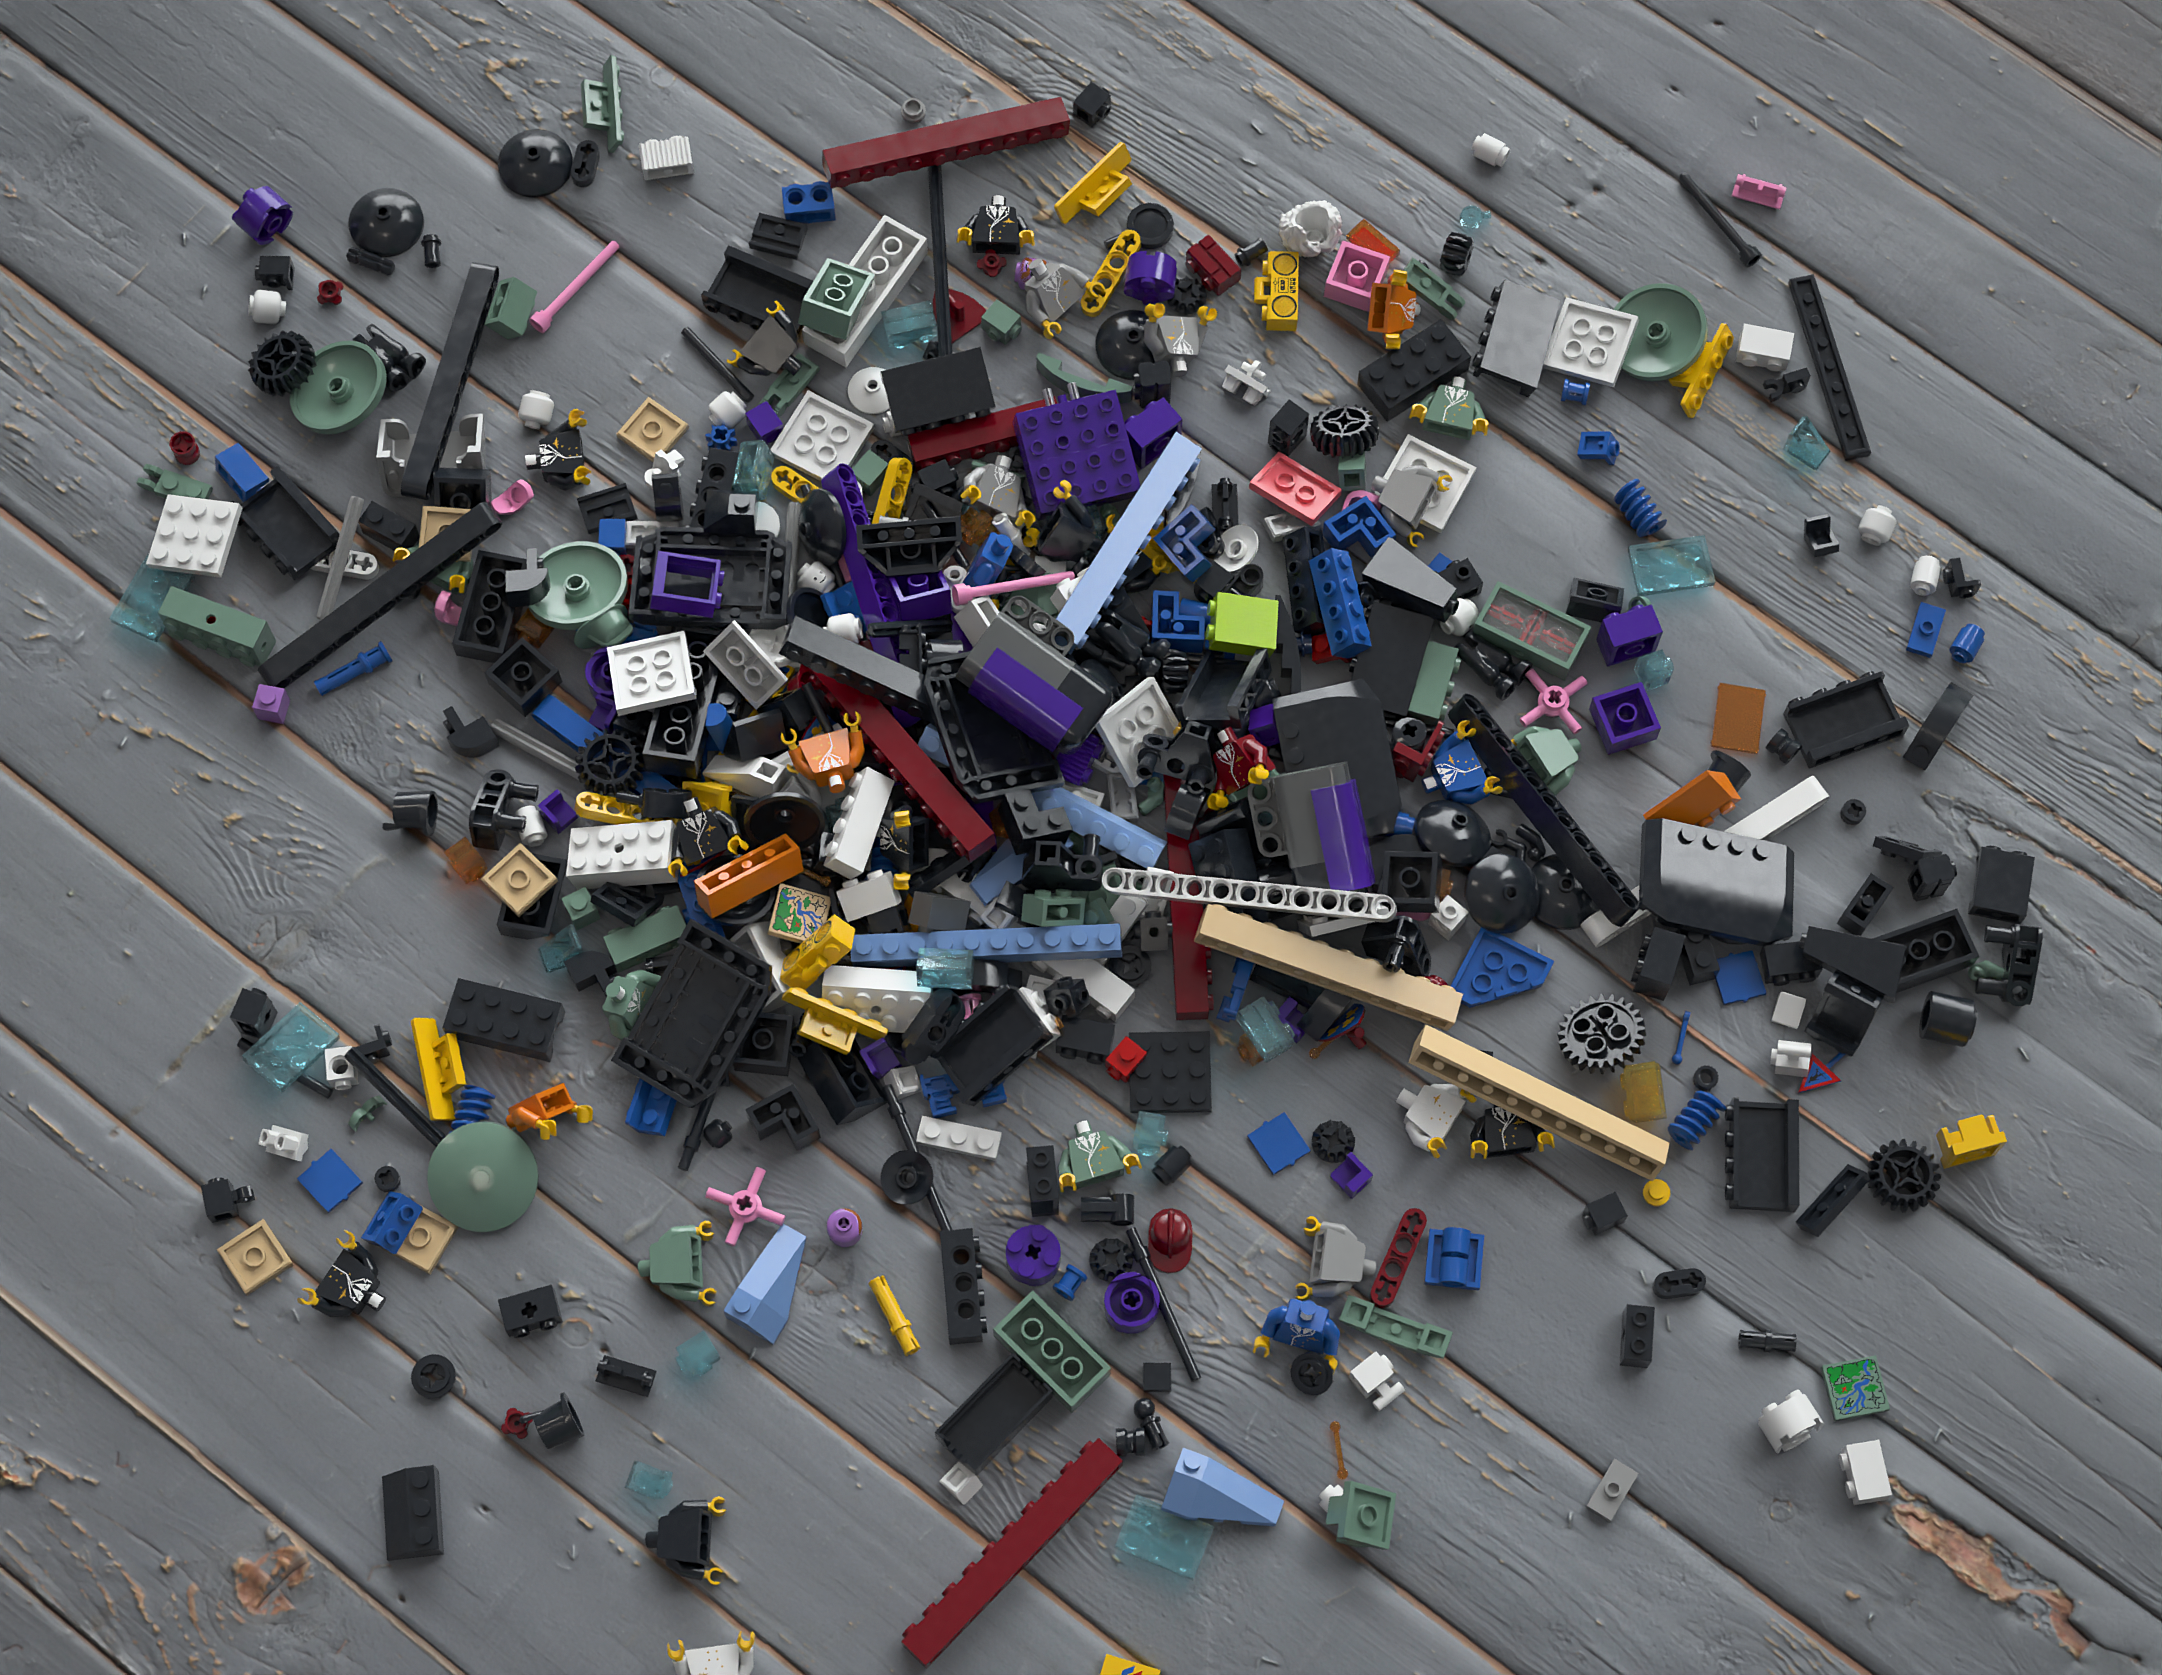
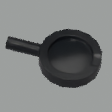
(1151, 223)

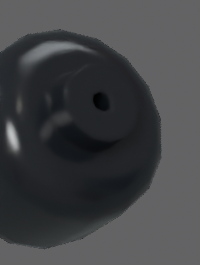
(718, 1133)

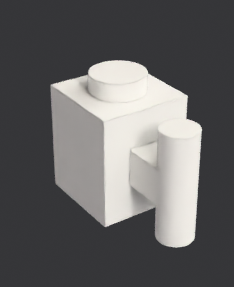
(1791, 1058)
(1373, 1376)

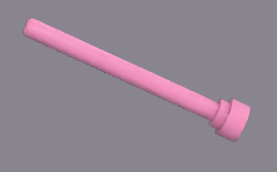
(542, 319)
(962, 593)

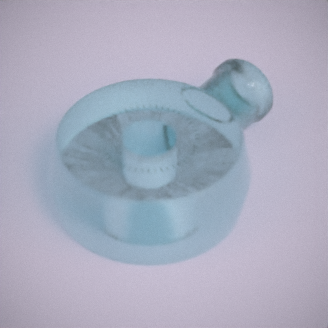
(1476, 213)

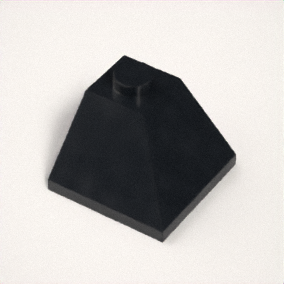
(731, 512)

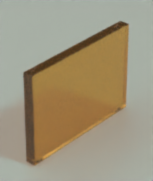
(1738, 718)

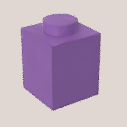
(271, 703)

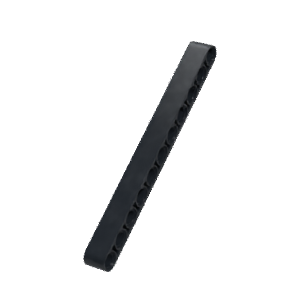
(450, 381)
(380, 596)
(1545, 812)

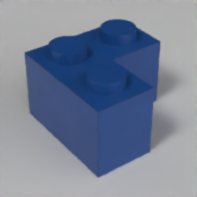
(1358, 523)
(1181, 540)
(1182, 631)

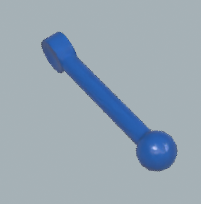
(1677, 1058)

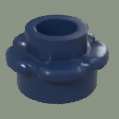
(1305, 644)

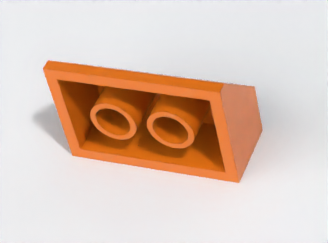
(1698, 801)

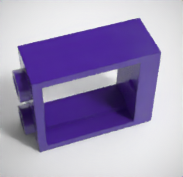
(688, 566)

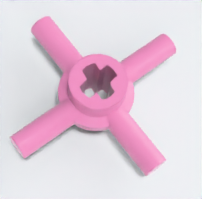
(1554, 693)
(749, 1214)

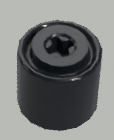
(1947, 1019)

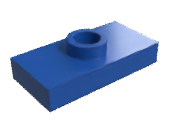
(1925, 630)

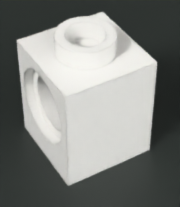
(1449, 919)
(334, 1058)

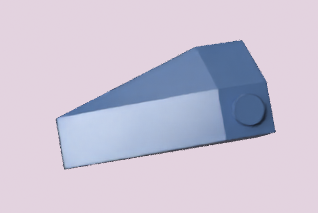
(1000, 868)
(766, 1292)
(1215, 1492)

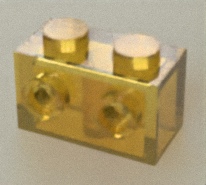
(1643, 1092)

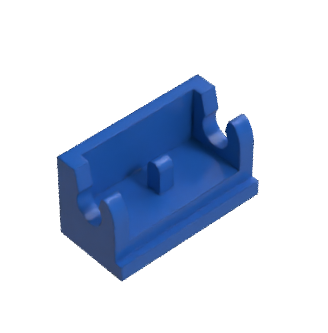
(240, 471)

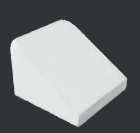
(997, 918)
(1788, 1010)
(904, 1081)
(961, 1483)

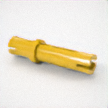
(899, 1325)

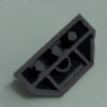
(910, 546)

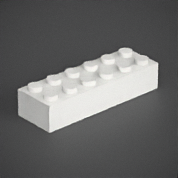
(893, 256)

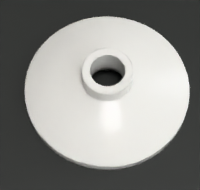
(866, 399)
(1240, 548)

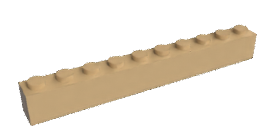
(1328, 967)
(1539, 1102)

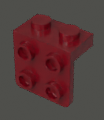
(1411, 763)

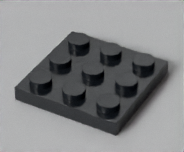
(1173, 1074)

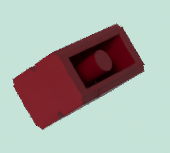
(1212, 265)

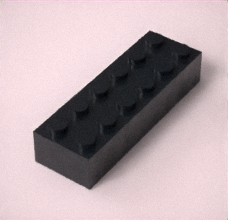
(679, 730)

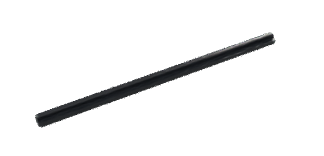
(940, 260)

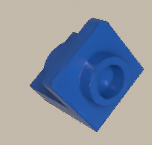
(1598, 446)

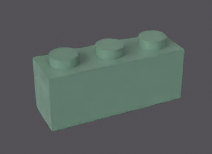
(1434, 683)
(647, 939)

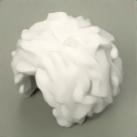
(1311, 228)

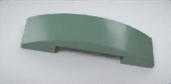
(1052, 371)
(1395, 1329)

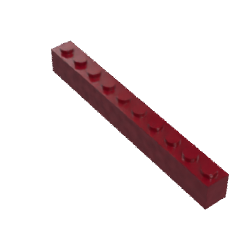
(945, 142)
(911, 767)
(1189, 957)
(1011, 1553)

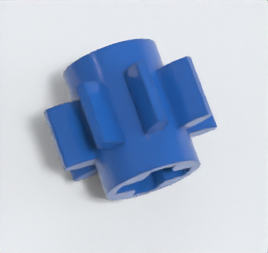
(721, 438)

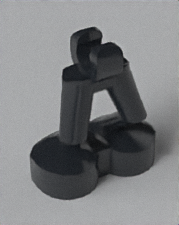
(1021, 562)

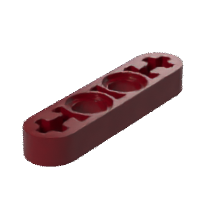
(1397, 1257)

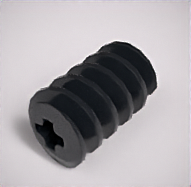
(1410, 733)

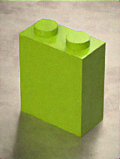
(1242, 624)

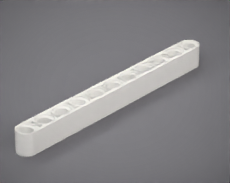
(1759, 825)
(1236, 889)

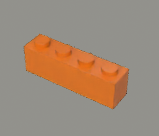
(748, 875)

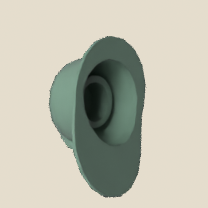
(606, 629)

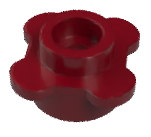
(991, 270)
(327, 286)
(509, 1425)

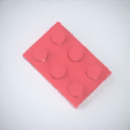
(1295, 488)

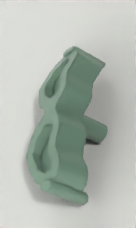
(365, 1111)

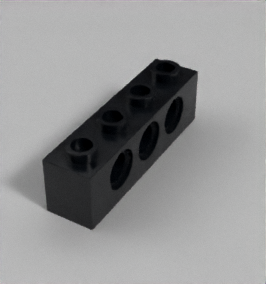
(716, 463)
(960, 1329)

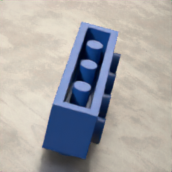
(1340, 603)

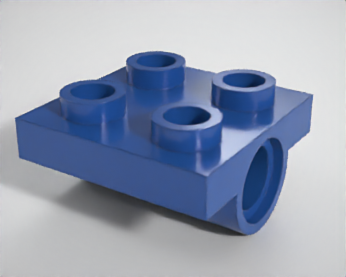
(1454, 1258)

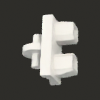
(1235, 378)
(664, 464)
(284, 1142)

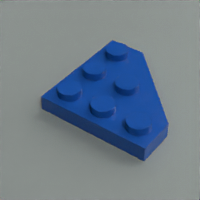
(1498, 969)

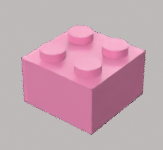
(1353, 275)

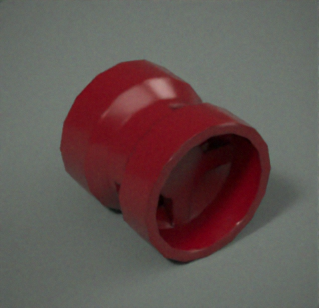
(180, 443)

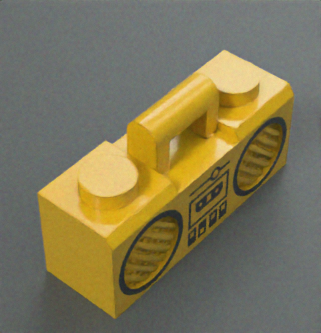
(1282, 303)
(817, 953)

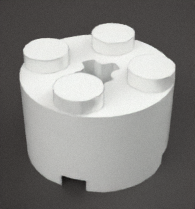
(1789, 1422)

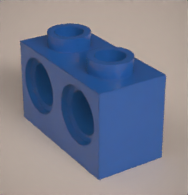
(809, 209)

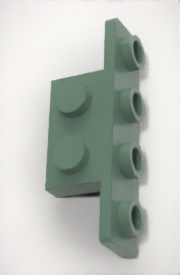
(601, 104)

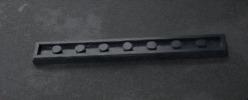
(1829, 367)

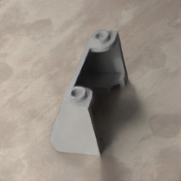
(463, 450)

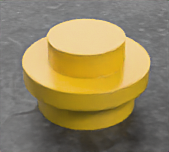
(1656, 1192)

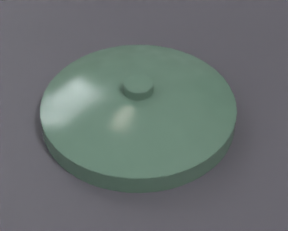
(1668, 333)
(342, 390)
(584, 583)
(482, 1176)

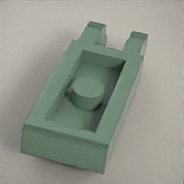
(1432, 289)
(788, 387)
(173, 484)

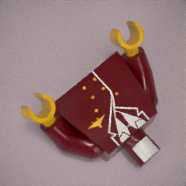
(1238, 766)

